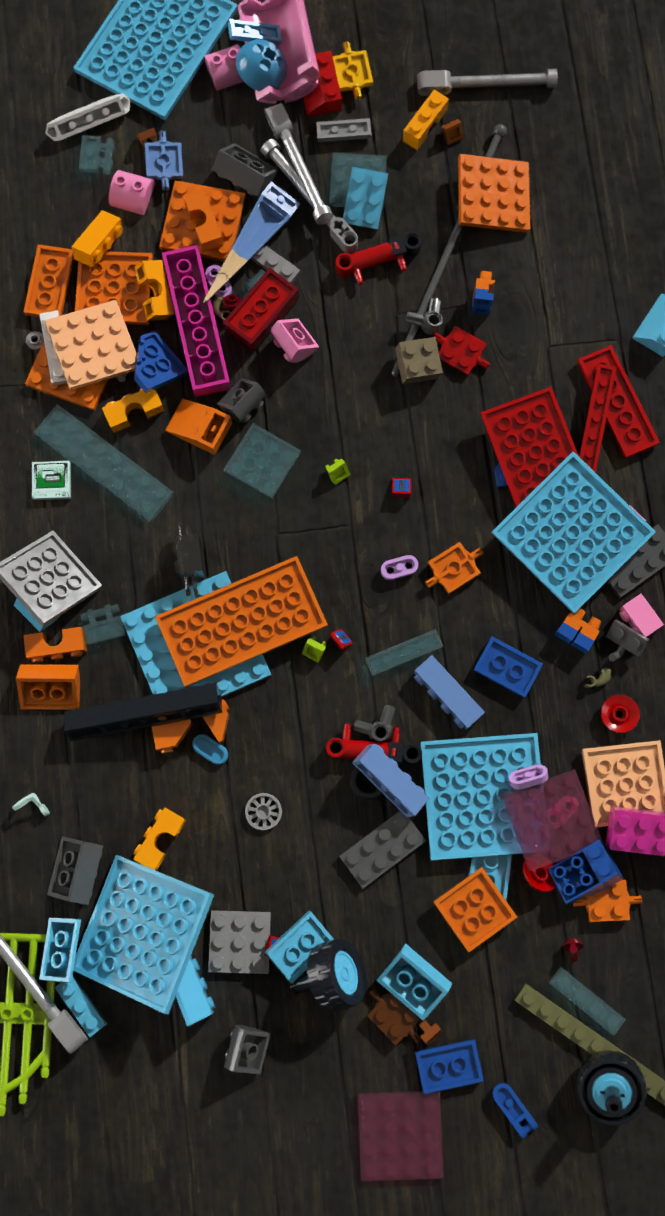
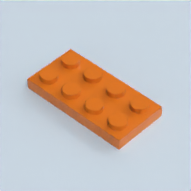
(49, 280)

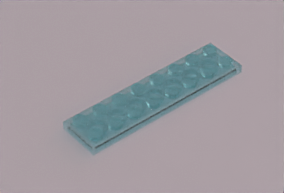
(103, 463)

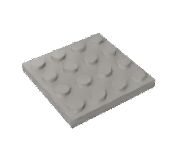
(47, 578)

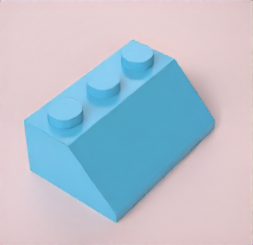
(652, 330)
(60, 950)
(414, 982)
(192, 995)

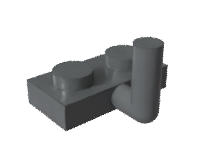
(627, 639)

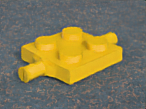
(353, 70)

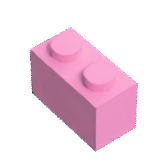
(640, 616)

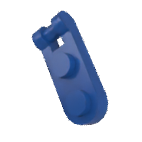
(513, 1109)

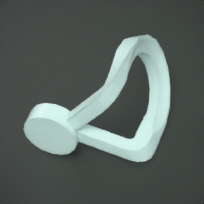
(32, 797)

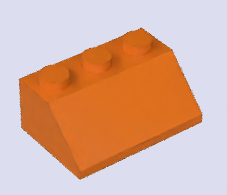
(48, 687)

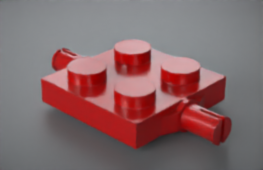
(461, 350)

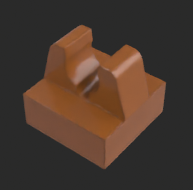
(452, 131)
(143, 136)
(431, 1033)

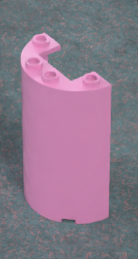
(296, 46)

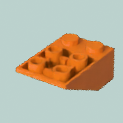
(200, 425)

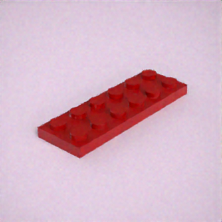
(625, 413)

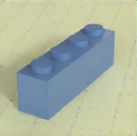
(448, 692)
(391, 780)

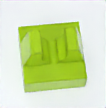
(338, 471)
(314, 649)

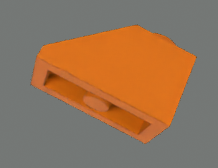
(218, 722)
(170, 735)

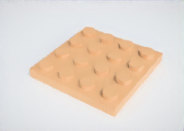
(92, 344)
(624, 778)

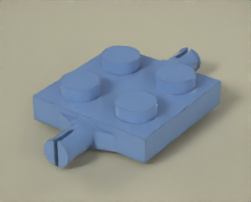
(163, 160)

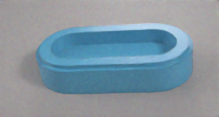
(210, 749)

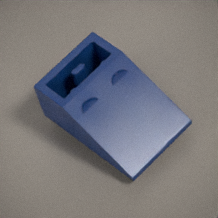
(585, 872)

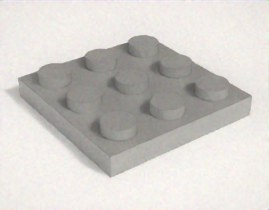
(239, 942)

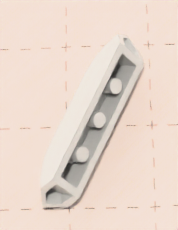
(88, 117)

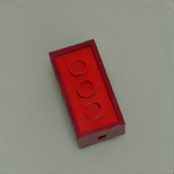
(261, 309)

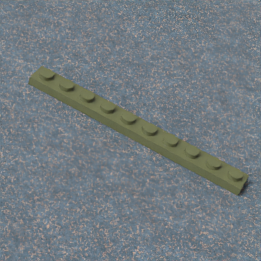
(581, 1034)

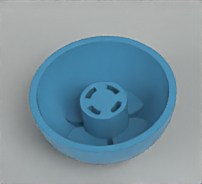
(261, 64)

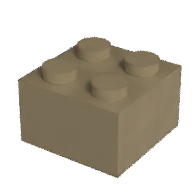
(418, 360)

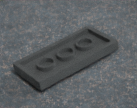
(640, 565)
(382, 849)

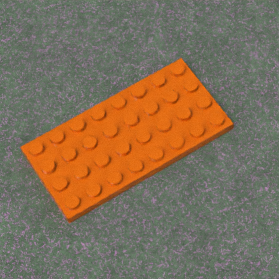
(241, 621)

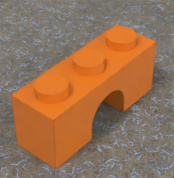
(199, 206)
(72, 644)

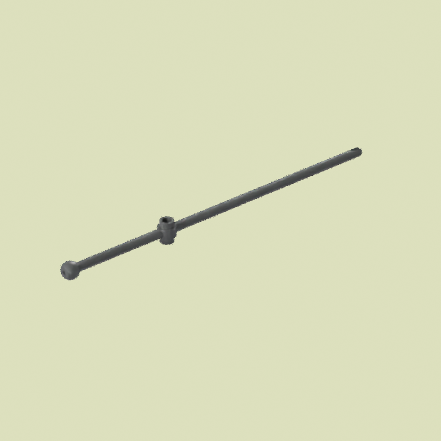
(499, 132)

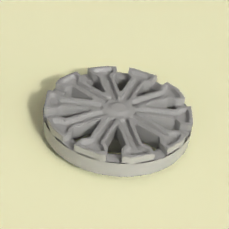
(263, 811)

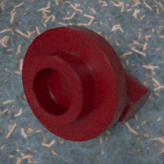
(230, 302)
(573, 946)

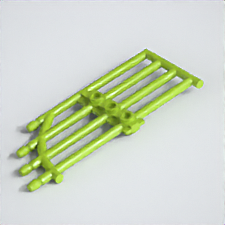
(27, 1014)

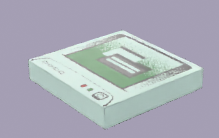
(51, 480)

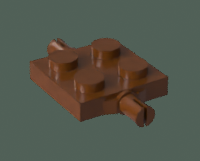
(393, 1017)

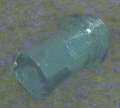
(251, 282)

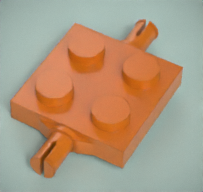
(454, 567)
(609, 904)

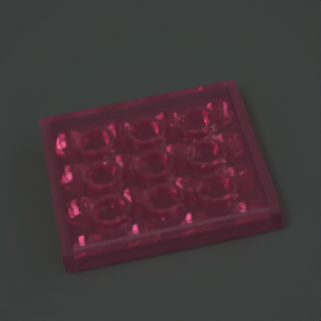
(551, 820)
(400, 1136)

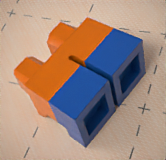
(483, 294)
(587, 632)

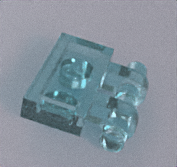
(90, 154)
(105, 629)

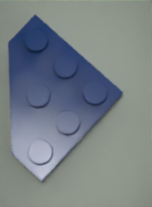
(156, 363)

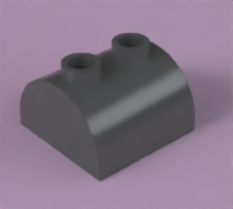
(242, 400)
(247, 1049)

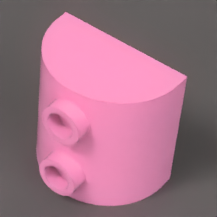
(223, 68)
(130, 192)
(293, 339)

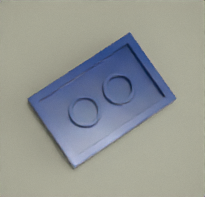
(508, 667)
(449, 1066)

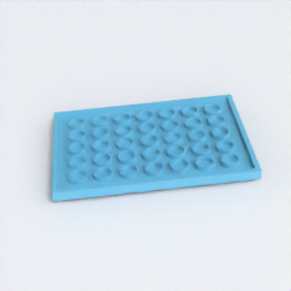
(154, 48)

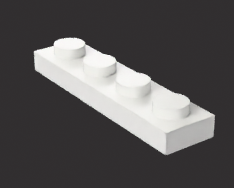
(56, 372)

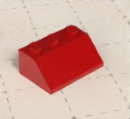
(327, 94)

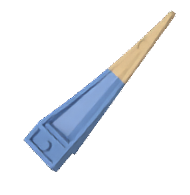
(266, 219)

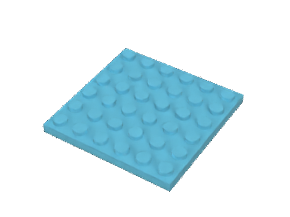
(573, 532)
(156, 657)
(465, 793)
(142, 933)

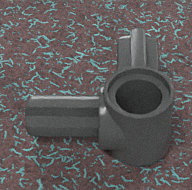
(424, 320)
(372, 729)

